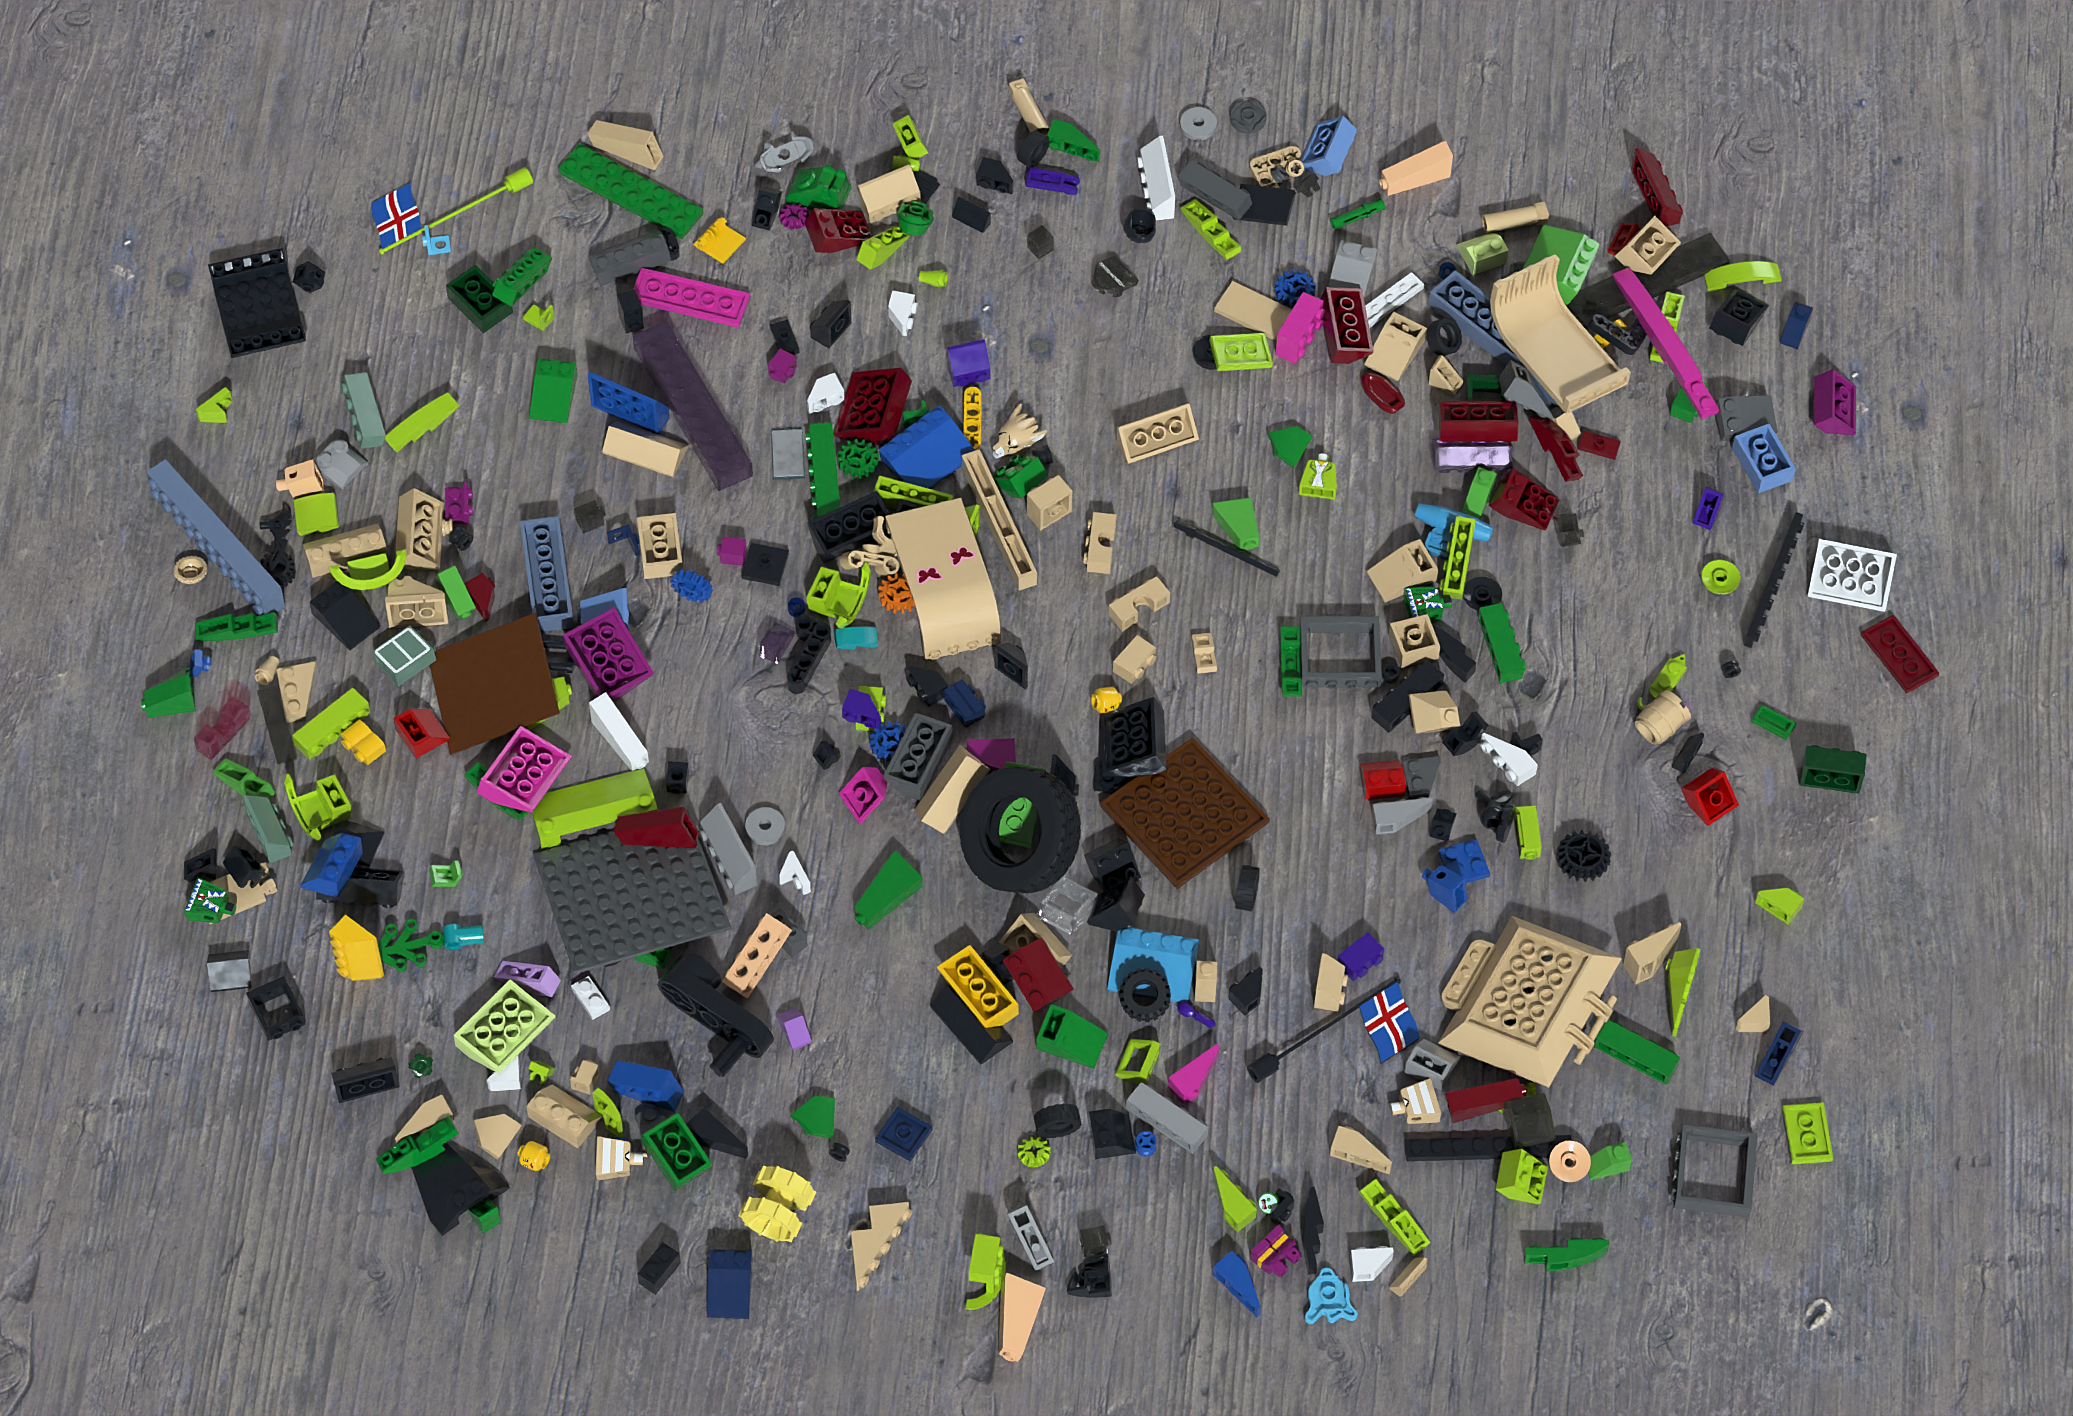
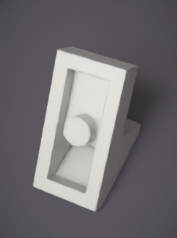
(793, 871)

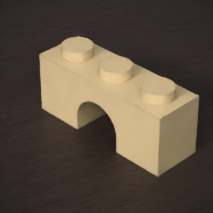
(1102, 529)
(1150, 593)

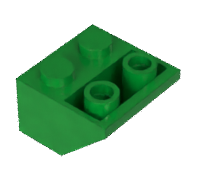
(1020, 475)

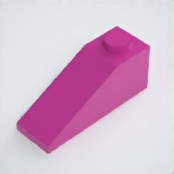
(1190, 1079)

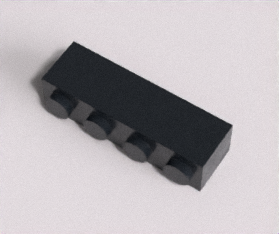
(1396, 704)

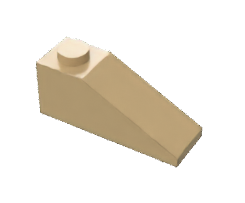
(1355, 1148)

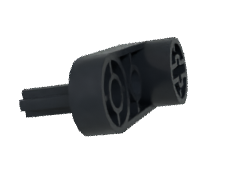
(692, 989)

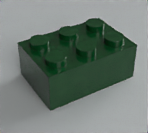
(473, 297)
(1833, 769)

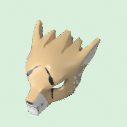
(1017, 432)

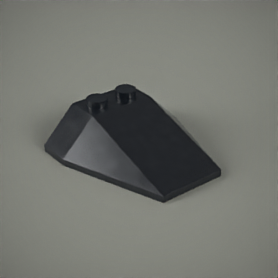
(454, 1184)

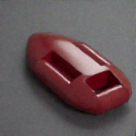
(1382, 393)

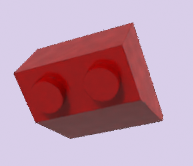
(1383, 779)
(1710, 795)

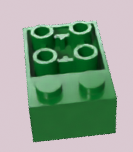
(1070, 1037)

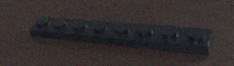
(1772, 587)
(1473, 1148)

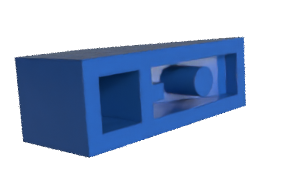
(1235, 1276)

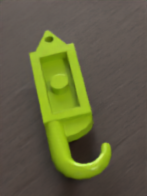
(1667, 678)

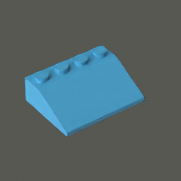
(1165, 953)

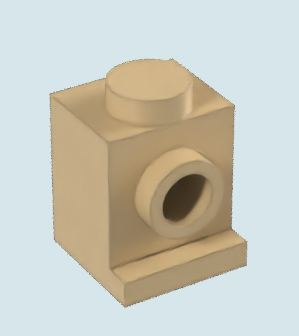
(585, 1077)

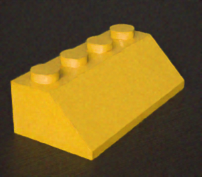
(355, 951)
(979, 988)

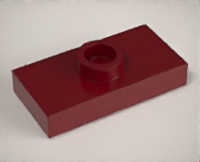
(1599, 445)

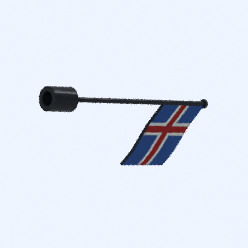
(1384, 1018)

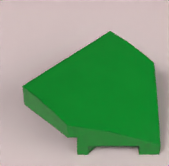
(1289, 444)
(817, 1116)

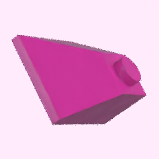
(864, 792)

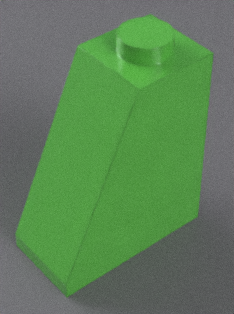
(1238, 522)
(455, 593)

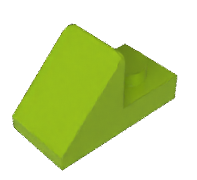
(213, 408)

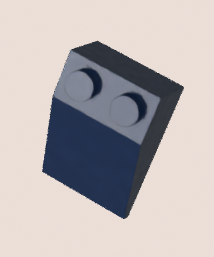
(729, 1283)

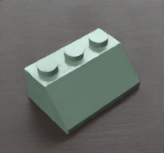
(268, 828)

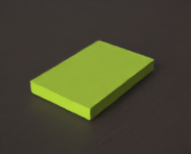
(1241, 351)
(1807, 1133)

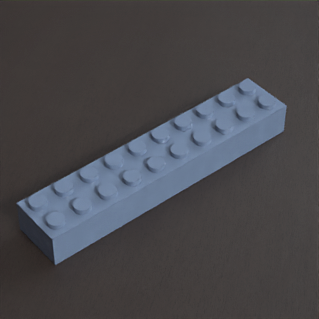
(1471, 310)
(215, 539)

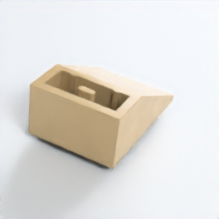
(1396, 346)
(1403, 569)
(1647, 955)

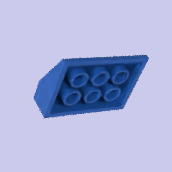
(627, 404)
(926, 450)

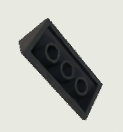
(977, 1039)

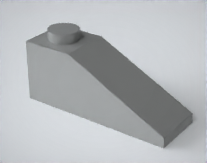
(1030, 1237)

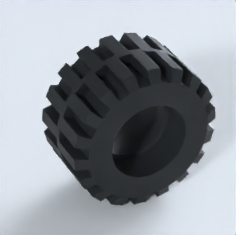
(1151, 978)

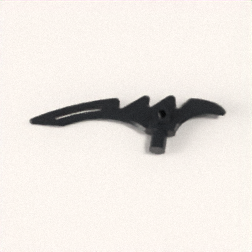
(277, 528)

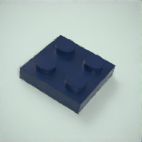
(903, 1134)

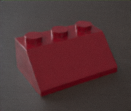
(1038, 975)

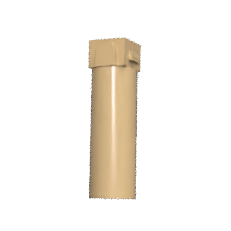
(1027, 106)
(1516, 218)

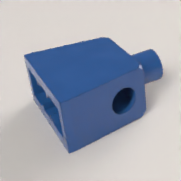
(1446, 887)

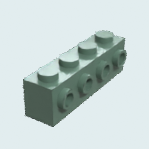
(362, 410)

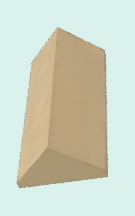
(1157, 433)
(644, 448)
(951, 790)

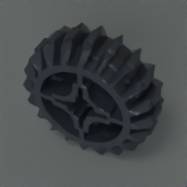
(1573, 849)

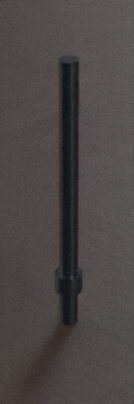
(1193, 532)

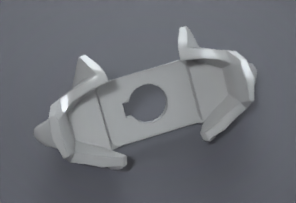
(798, 148)

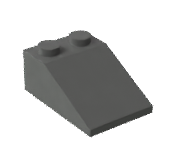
(1744, 414)

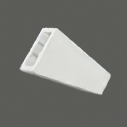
(617, 732)

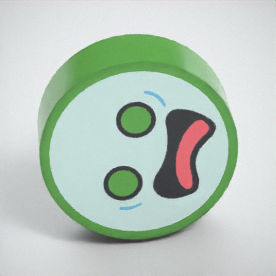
(1268, 1202)

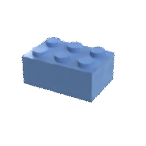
(1763, 458)

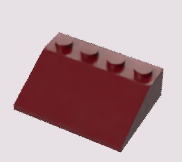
(873, 405)

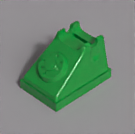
(819, 188)

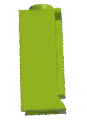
(1528, 832)

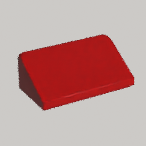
(1622, 237)

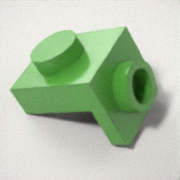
(445, 875)

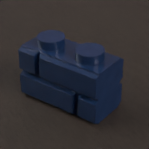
(964, 703)

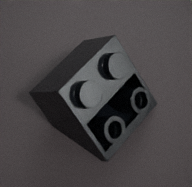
(1112, 863)

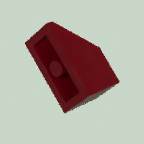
(482, 594)

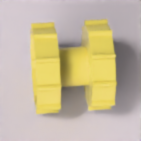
(782, 1193)

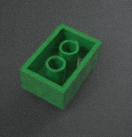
(676, 1152)

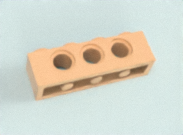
(766, 953)

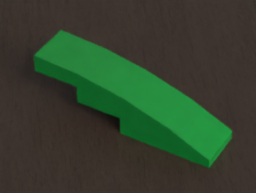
(234, 628)

